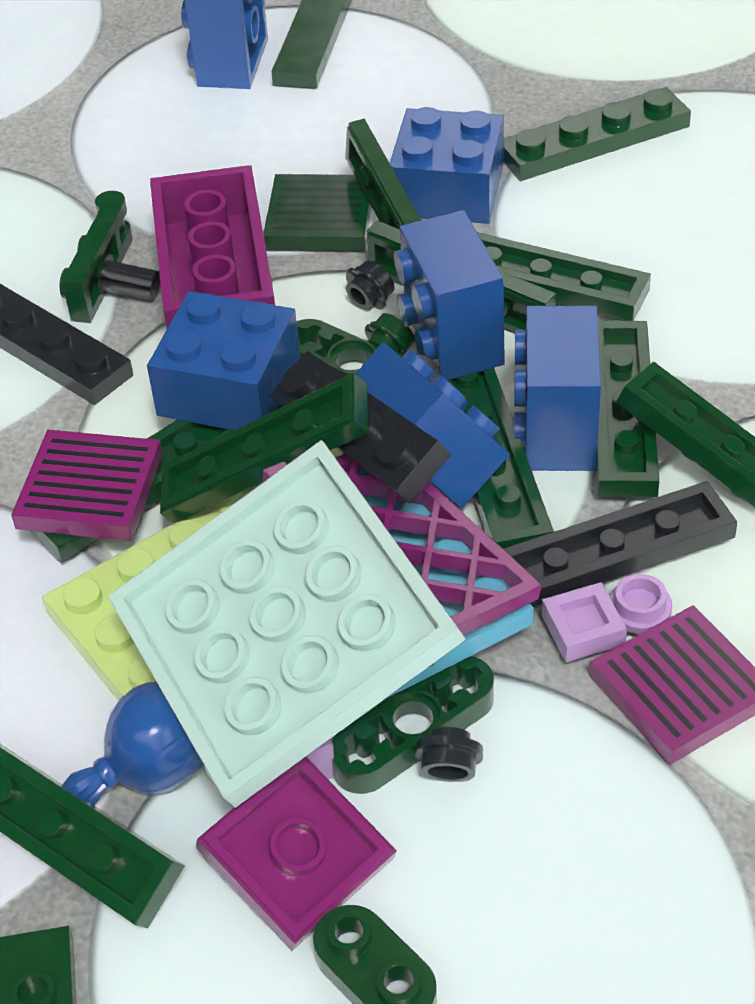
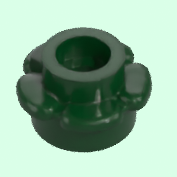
(392, 332)

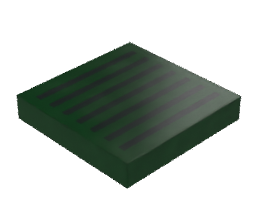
(317, 214)

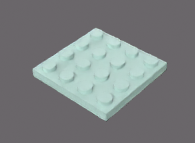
(282, 623)

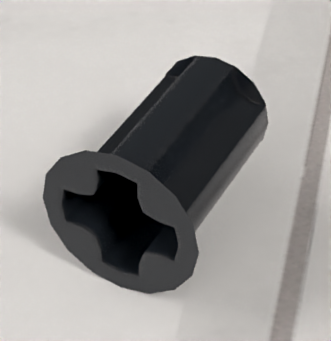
(128, 280)

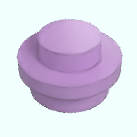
(641, 602)

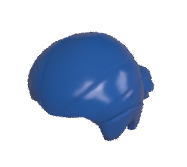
(141, 748)

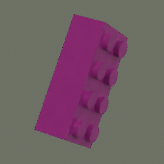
(210, 237)

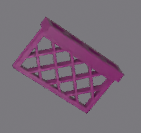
(449, 522)

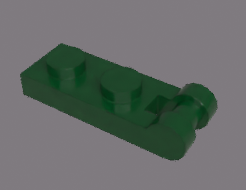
(105, 237)

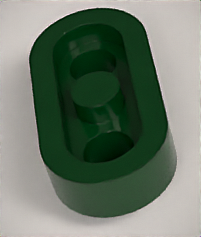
(371, 963)

